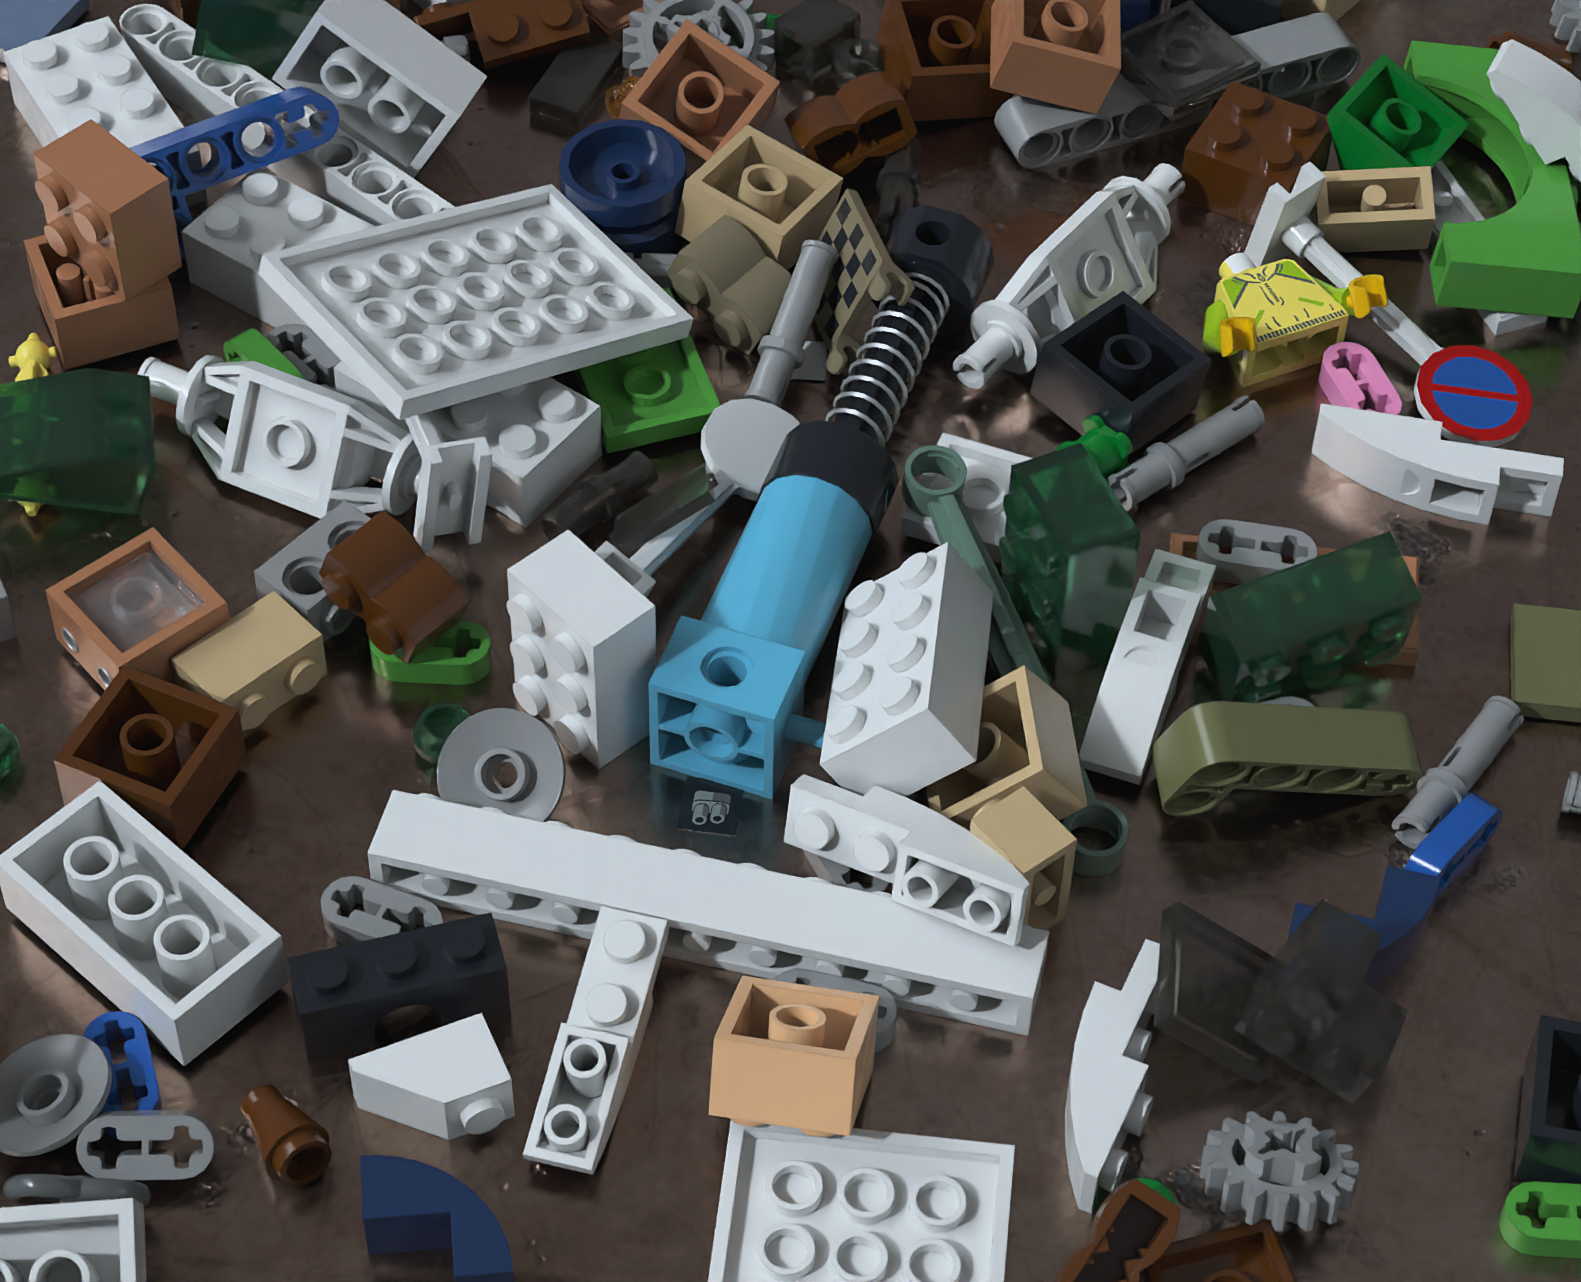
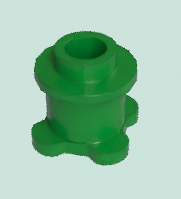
(1105, 446)

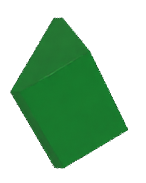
(1391, 121)

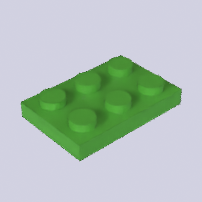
(650, 394)

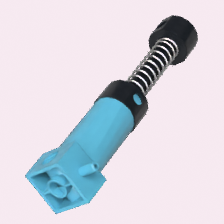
(734, 682)

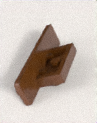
(509, 28)

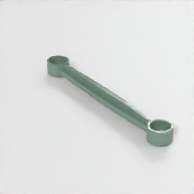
(1008, 640)

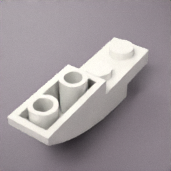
(1542, 100)
(1414, 466)
(1145, 665)
(922, 853)
(599, 1042)
(1109, 1079)

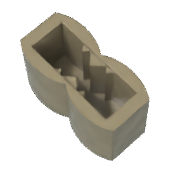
(732, 282)

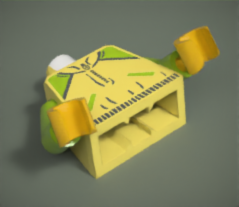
(1281, 316)

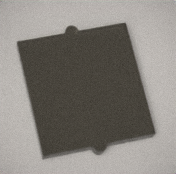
(664, 509)

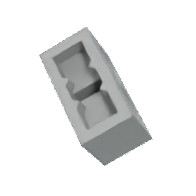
(296, 569)

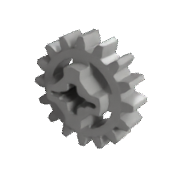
(1279, 1171)

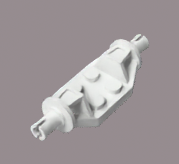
(1083, 264)
(289, 436)

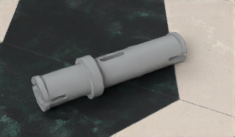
(783, 347)
(1166, 464)
(1450, 782)

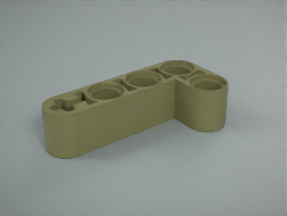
(1282, 749)

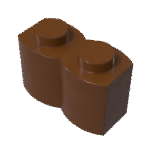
(859, 122)
(393, 587)
(1126, 1236)

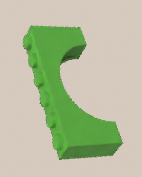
(1532, 251)

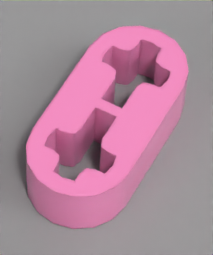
(1371, 384)

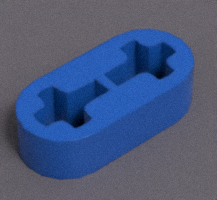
(1456, 840)
(137, 1070)

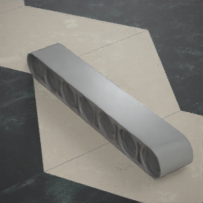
(1293, 59)

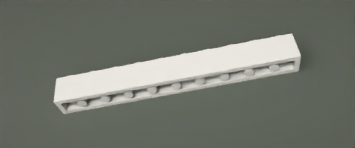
(714, 908)

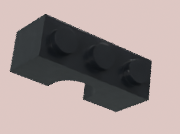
(353, 986)

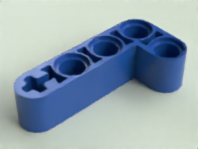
(227, 153)

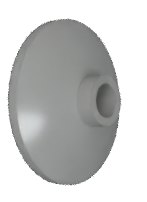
(486, 743)
(51, 1093)

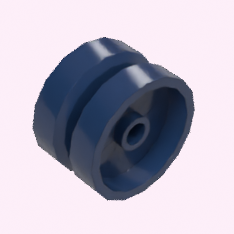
(627, 182)

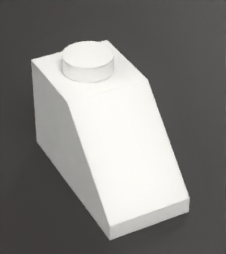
(437, 1081)

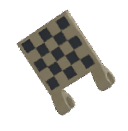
(857, 277)

